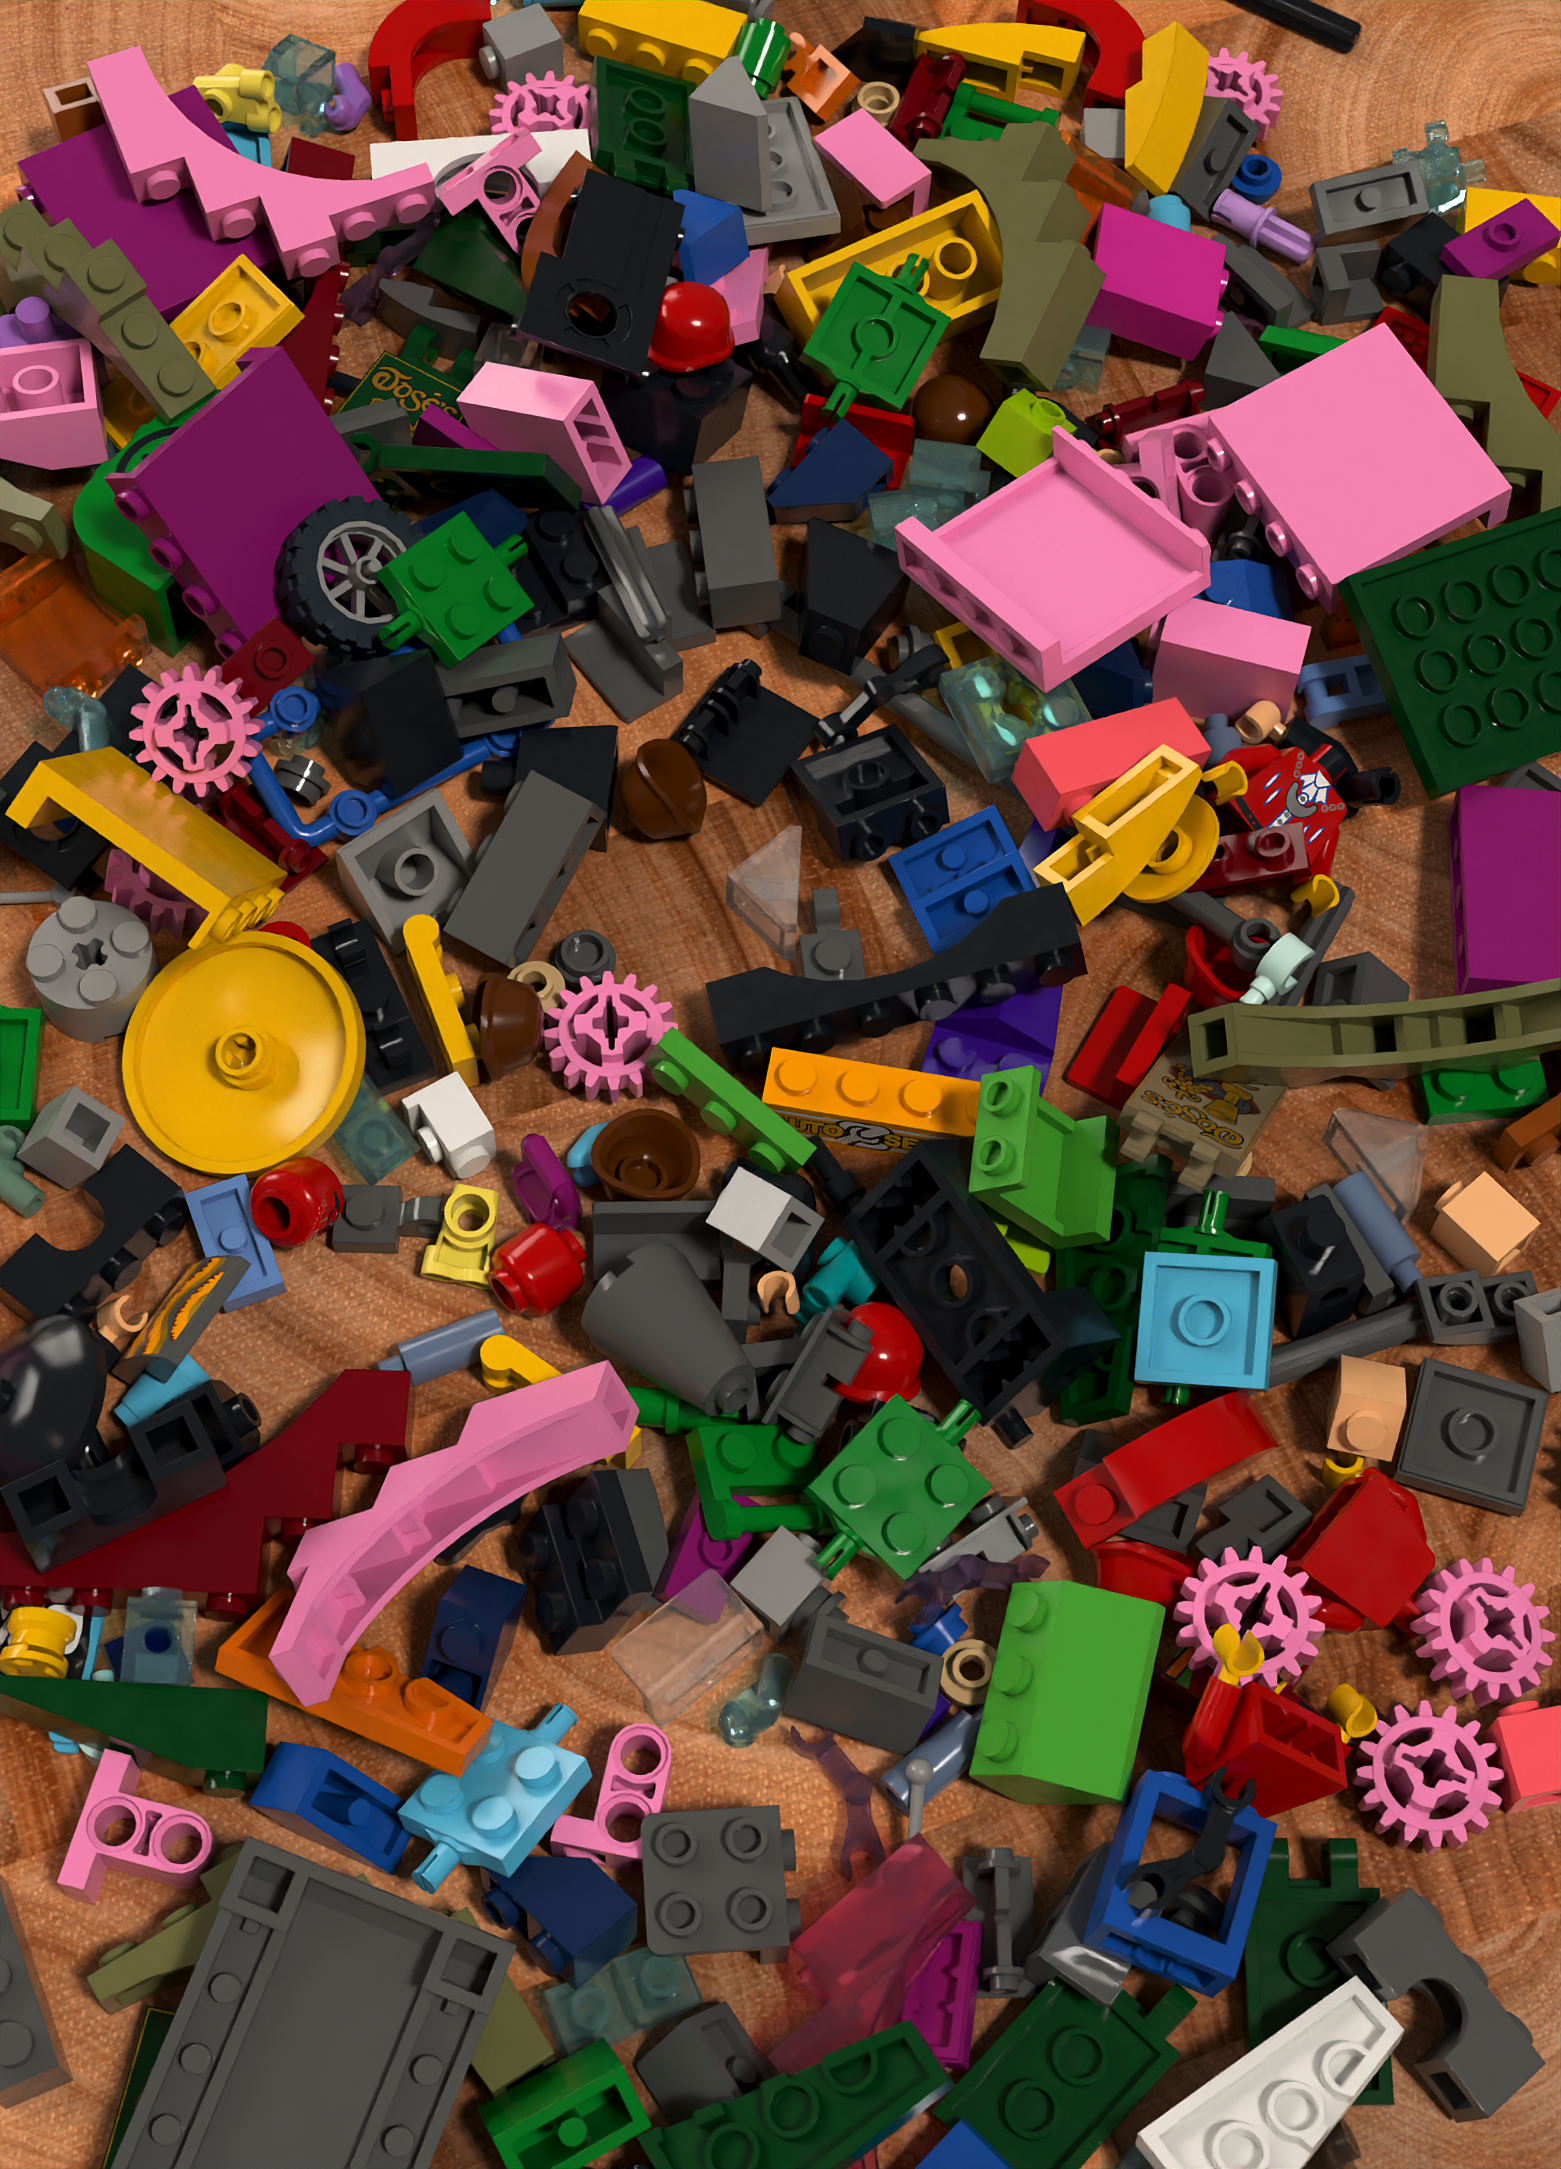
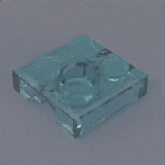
(994, 738)

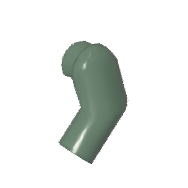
(14, 1187)

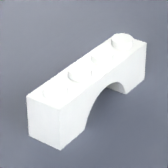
(453, 154)

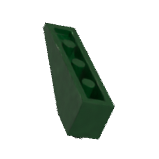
(474, 266)
(175, 1731)

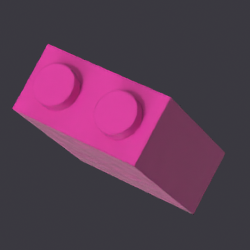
(1157, 283)

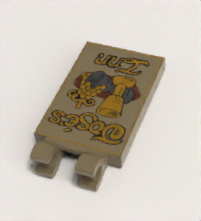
(1196, 1118)

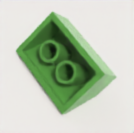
(1067, 1694)

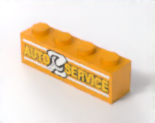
(868, 1103)

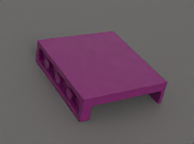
(161, 237)
(234, 489)
(1505, 886)

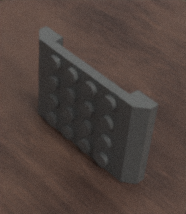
(316, 2027)

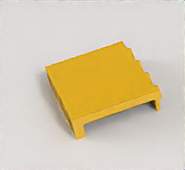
(159, 832)

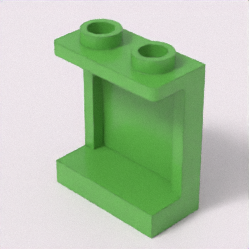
(1041, 1163)

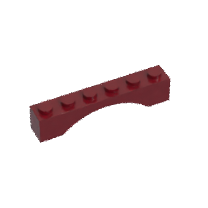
(311, 338)

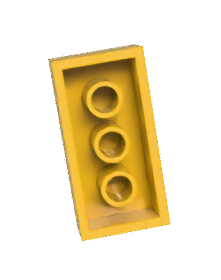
(960, 282)

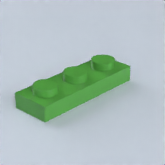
(728, 1105)

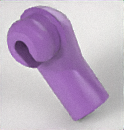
(352, 101)

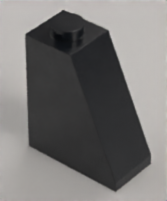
(845, 595)

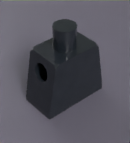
(573, 757)
(1312, 1262)

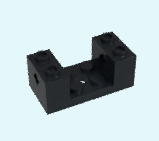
(1006, 1339)

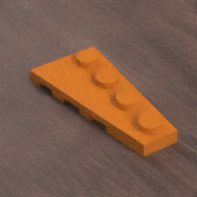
(367, 1696)

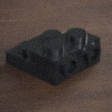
(558, 572)
(871, 794)
(584, 1566)

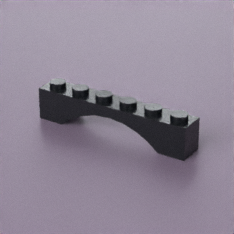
(1017, 948)

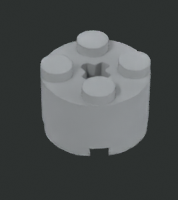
(91, 967)

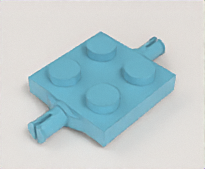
(499, 1802)

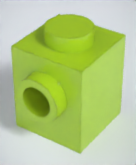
(1022, 432)

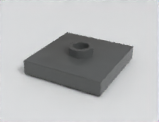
(1471, 1437)

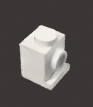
(451, 1126)

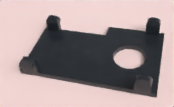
(613, 252)
(71, 857)

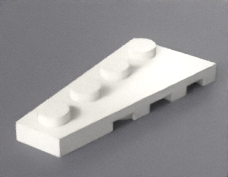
(1283, 2094)

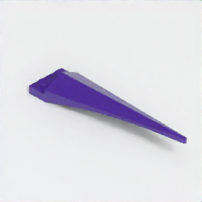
(1010, 1032)

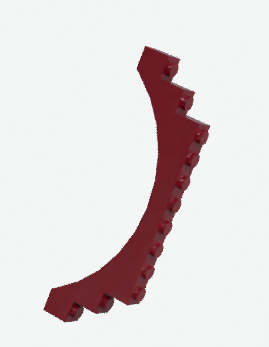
(223, 1541)

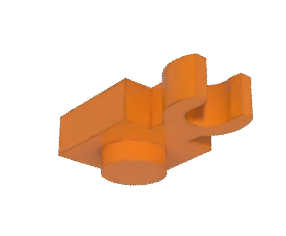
(818, 77)

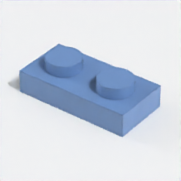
(227, 1228)

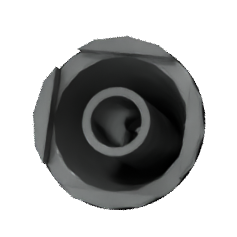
(669, 1331)

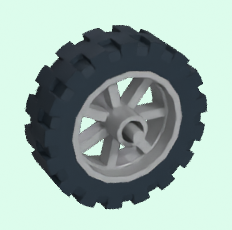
(304, 582)

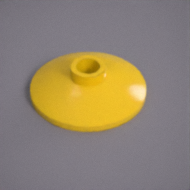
(1181, 856)

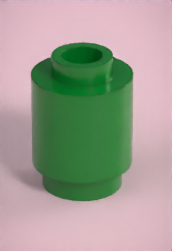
(763, 54)

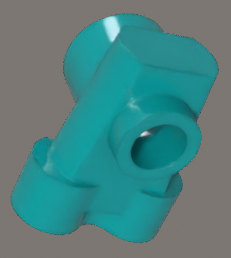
(841, 1275)

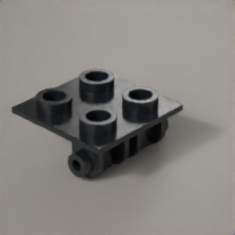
(745, 733)

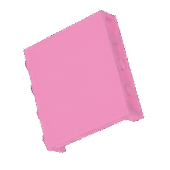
(1353, 462)
(1059, 563)

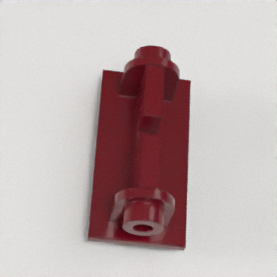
(927, 98)
(1145, 412)
(266, 664)
(248, 818)
(1262, 855)

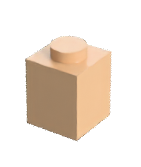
(1482, 1225)
(1366, 1408)

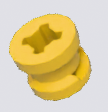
(37, 1643)

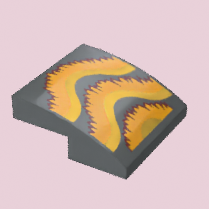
(182, 1318)

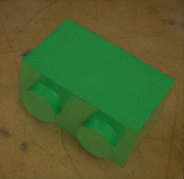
(566, 2112)

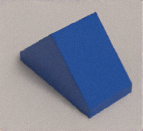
(712, 237)

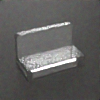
(688, 1646)

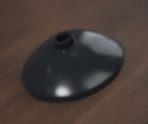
(49, 1395)

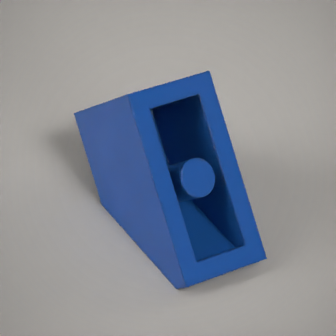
(1250, 588)
(333, 1805)

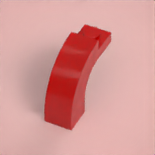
(412, 43)
(1110, 46)
(1165, 1465)

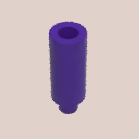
(639, 484)

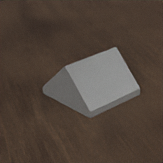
(731, 139)
(406, 867)

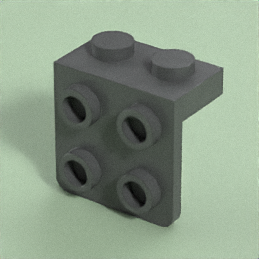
(719, 1883)

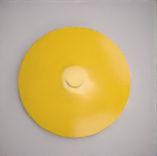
(243, 1055)

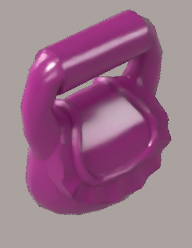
(545, 1187)

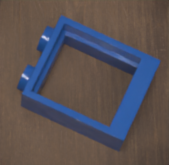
(1154, 1941)

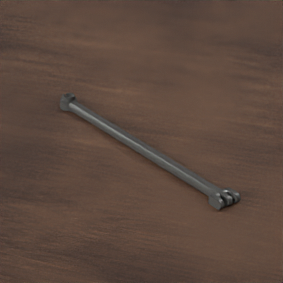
(944, 731)

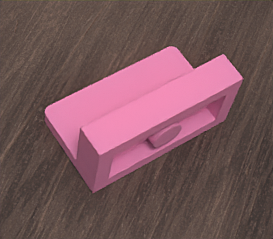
(876, 162)

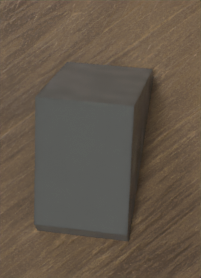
(1234, 366)

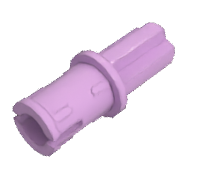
(1262, 227)

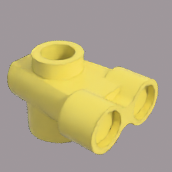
(242, 97)
(463, 1254)

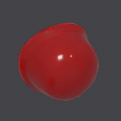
(691, 328)
(1211, 971)
(893, 1361)
(1143, 1571)

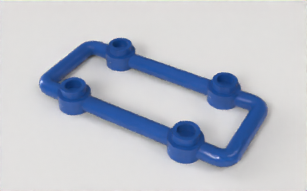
(353, 811)

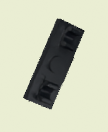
(393, 1044)

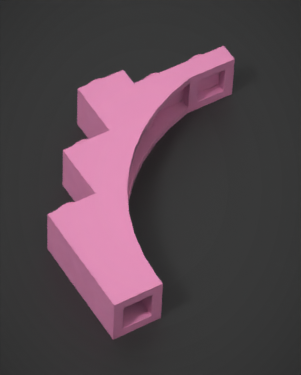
(236, 194)
(427, 1503)

